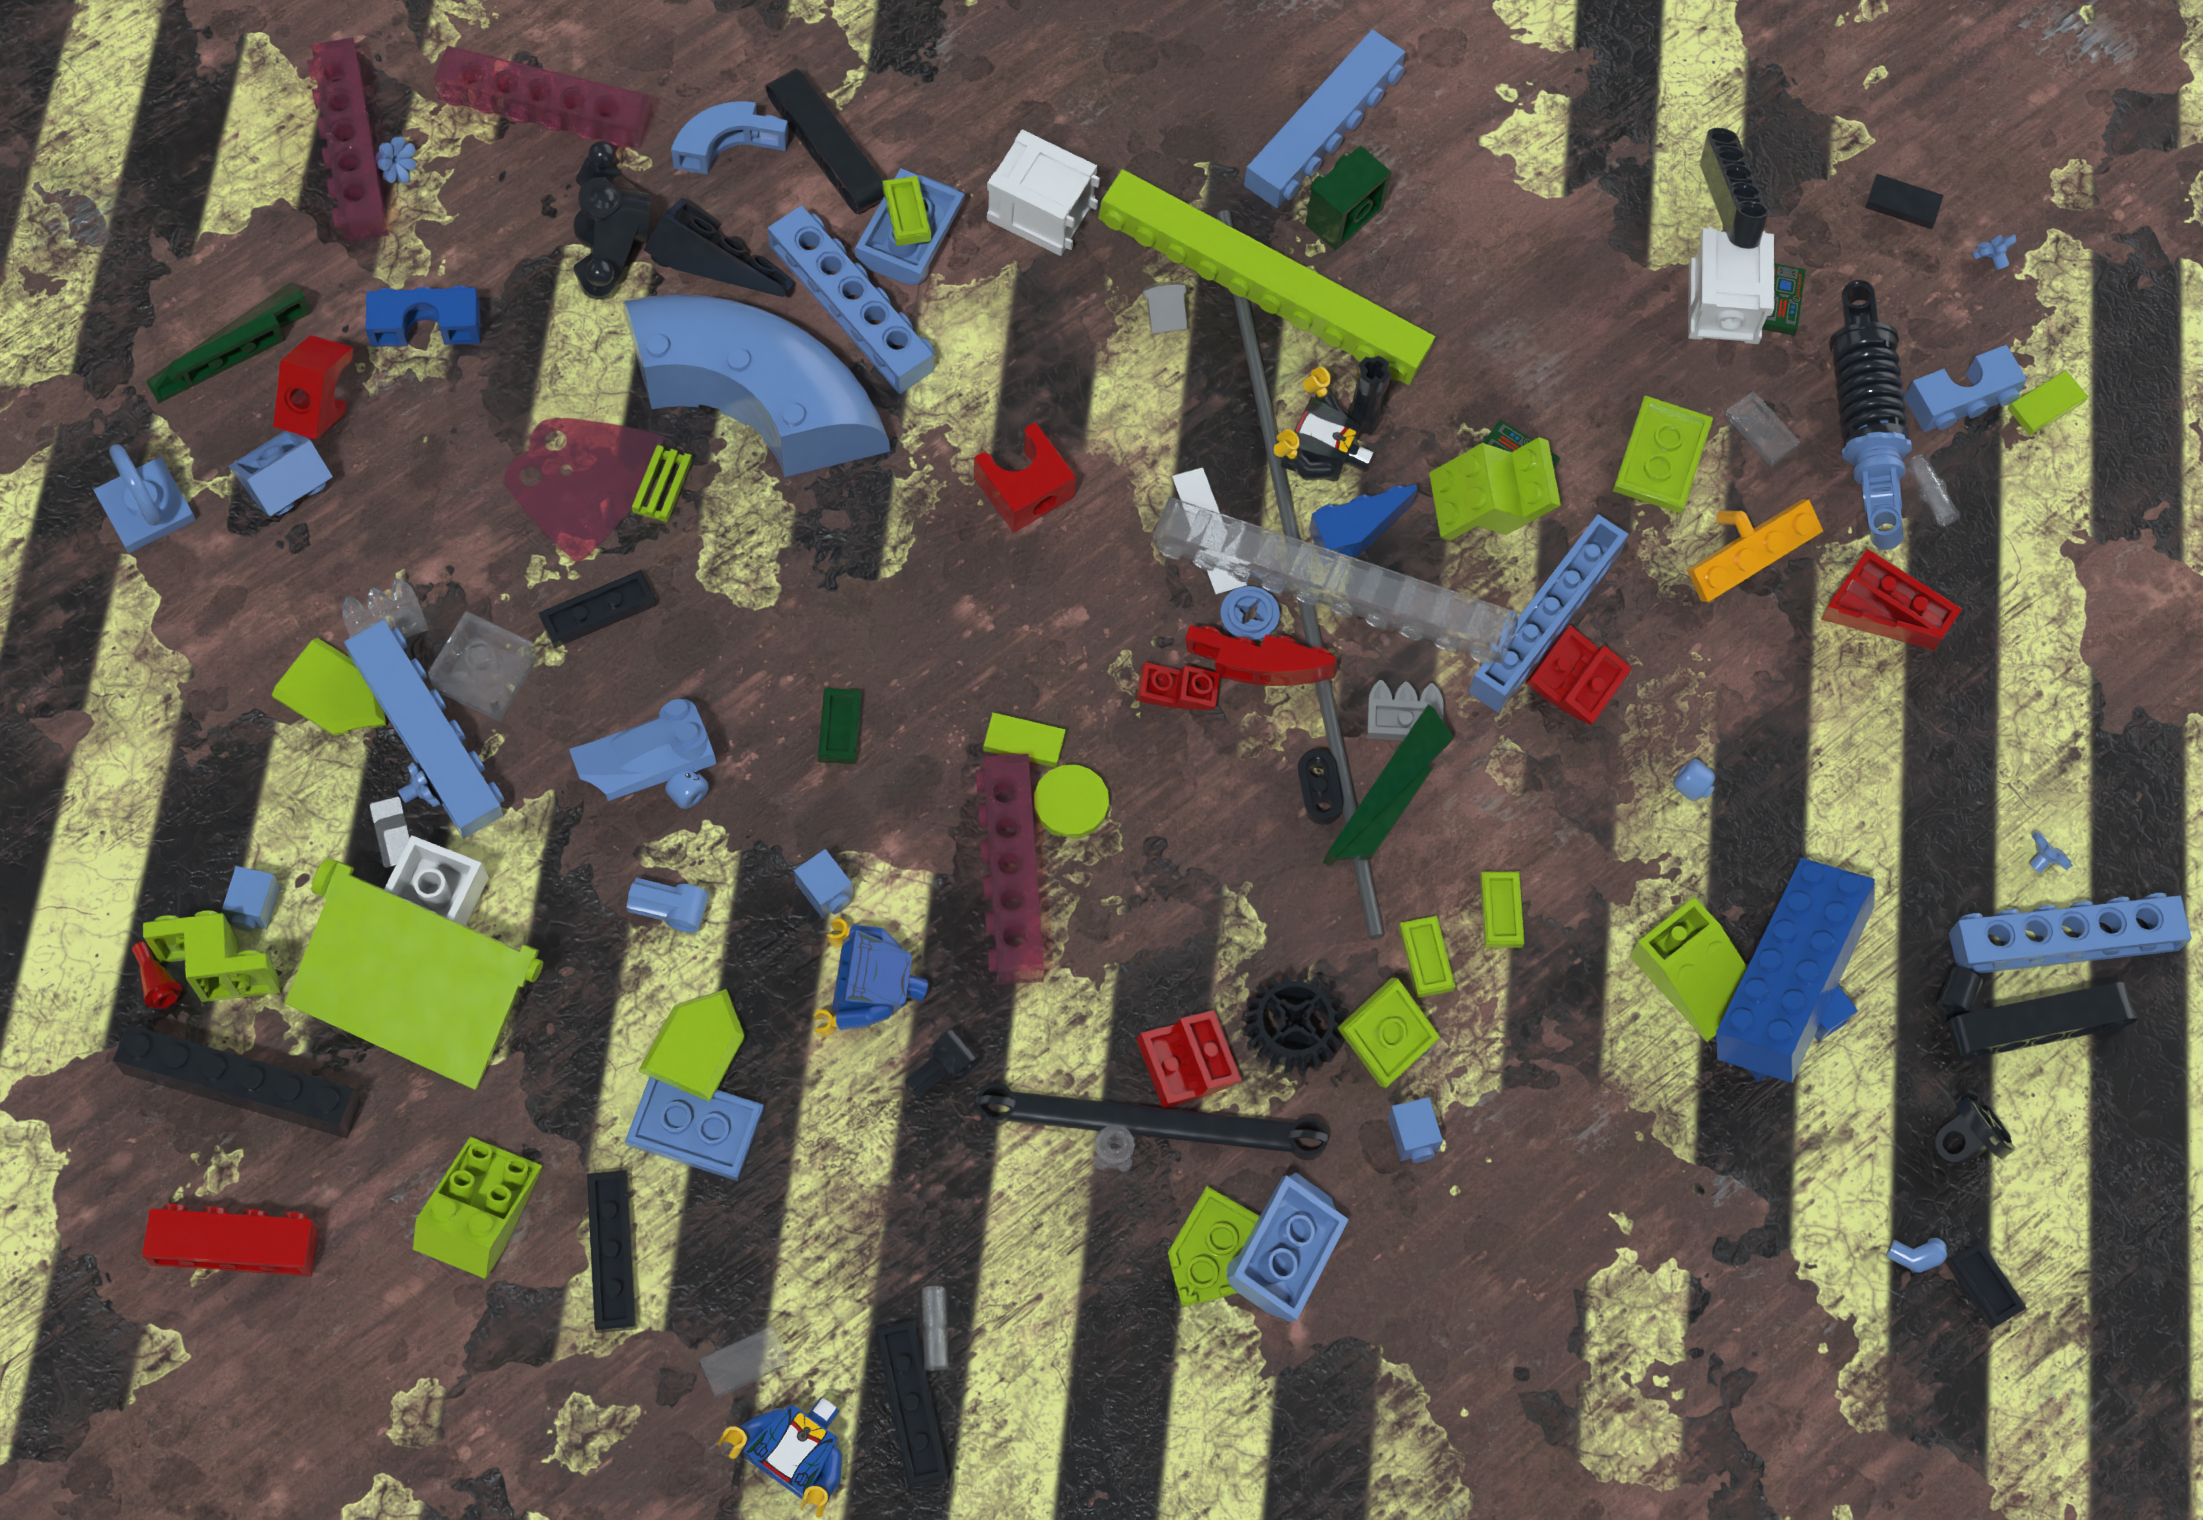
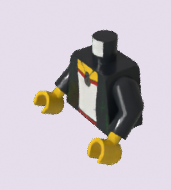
(1322, 437)

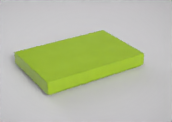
(1663, 454)

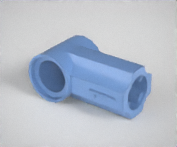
(678, 906)

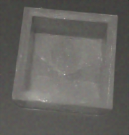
(482, 666)

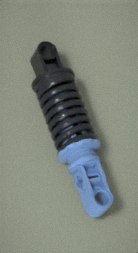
(1872, 410)

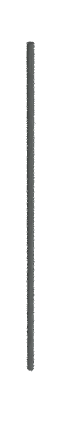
(1307, 611)

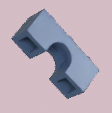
(1941, 402)

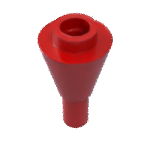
(158, 985)

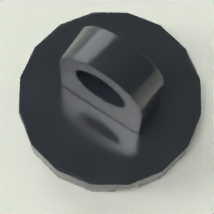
(1978, 1126)

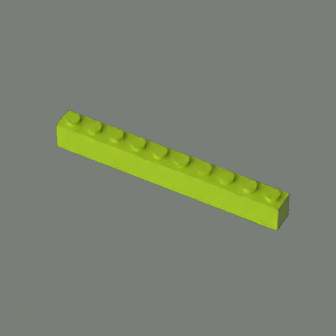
(1264, 276)

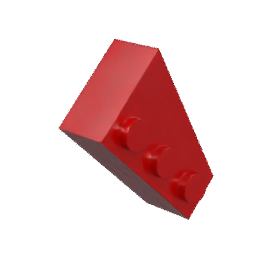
(1891, 604)

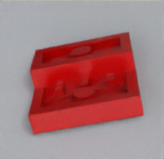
(1578, 675)
(1188, 1059)

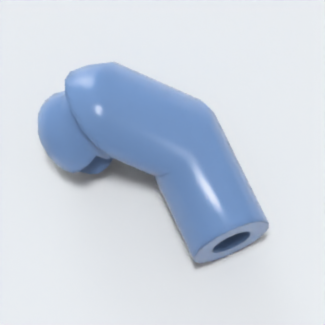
(1920, 1258)

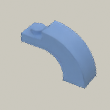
(723, 128)

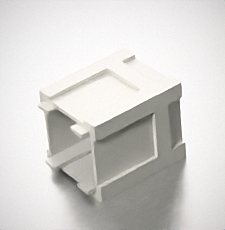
(1042, 192)
(1730, 288)

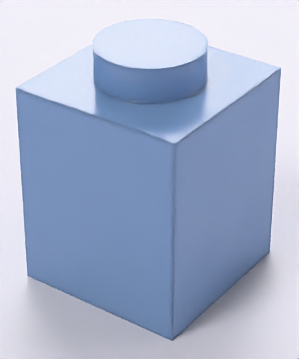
(824, 884)
(251, 898)
(1415, 1130)

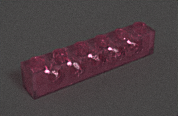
(529, 84)
(366, 216)
(1011, 776)

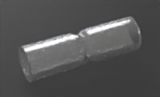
(935, 1334)

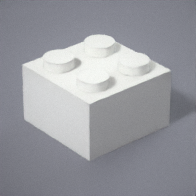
(438, 879)

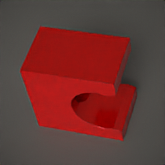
(308, 387)
(1030, 492)

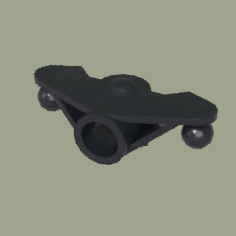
(609, 222)

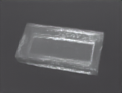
(1762, 428)
(744, 1362)

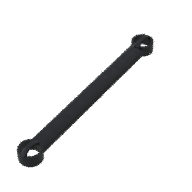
(1152, 1121)

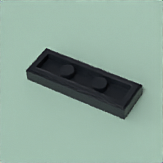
(597, 609)

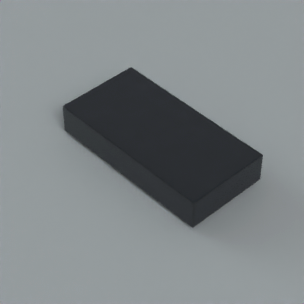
(1904, 201)
(1985, 1285)

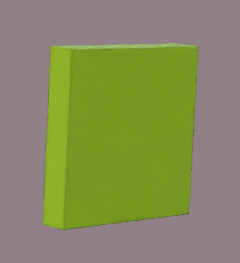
(1388, 1032)

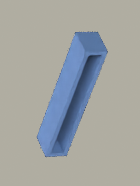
(1325, 119)
(424, 728)

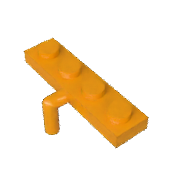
(1754, 547)

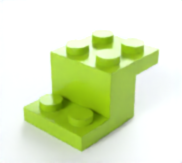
(1494, 489)
(211, 956)

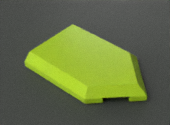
(329, 691)
(696, 1045)
(1207, 1245)

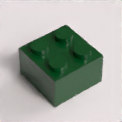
(1347, 197)

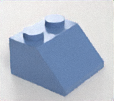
(281, 472)

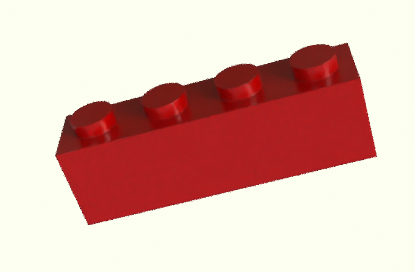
(230, 1241)

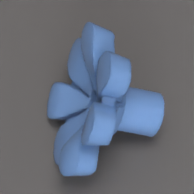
(395, 160)
(1995, 250)
(418, 787)
(2048, 854)

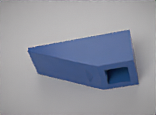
(1358, 524)

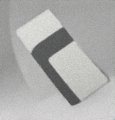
(390, 829)

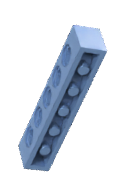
(899, 367)
(1550, 611)
(2163, 915)

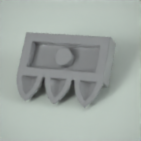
(1395, 718)

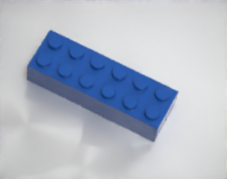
(1795, 970)

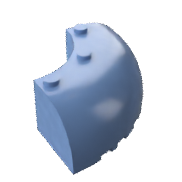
(759, 374)

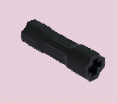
(1372, 382)

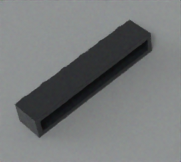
(237, 1081)

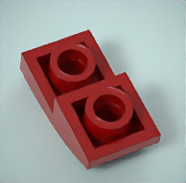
(1178, 688)

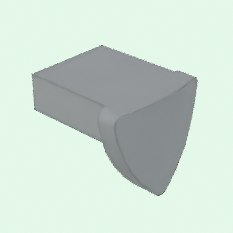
(1166, 306)

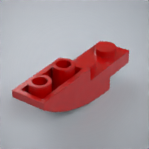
(1275, 663)

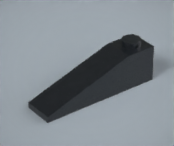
(693, 244)

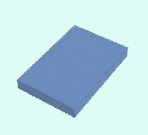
(695, 1131)

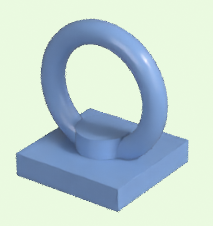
(142, 501)

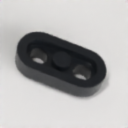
(1320, 789)

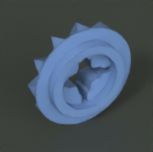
(1244, 600)

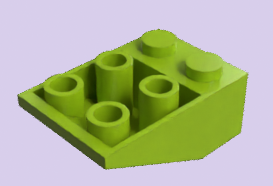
(1692, 965)
(475, 1207)

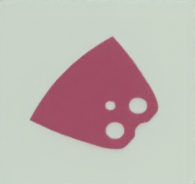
(595, 497)

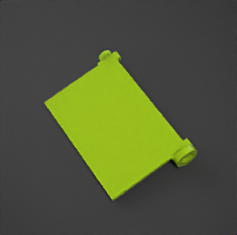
(408, 977)

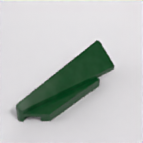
(233, 344)
(1392, 790)

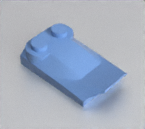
(909, 262)
(646, 752)
(1287, 1248)

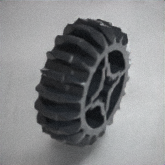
(1282, 1012)

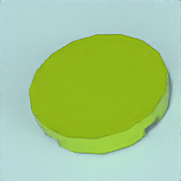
(1071, 801)

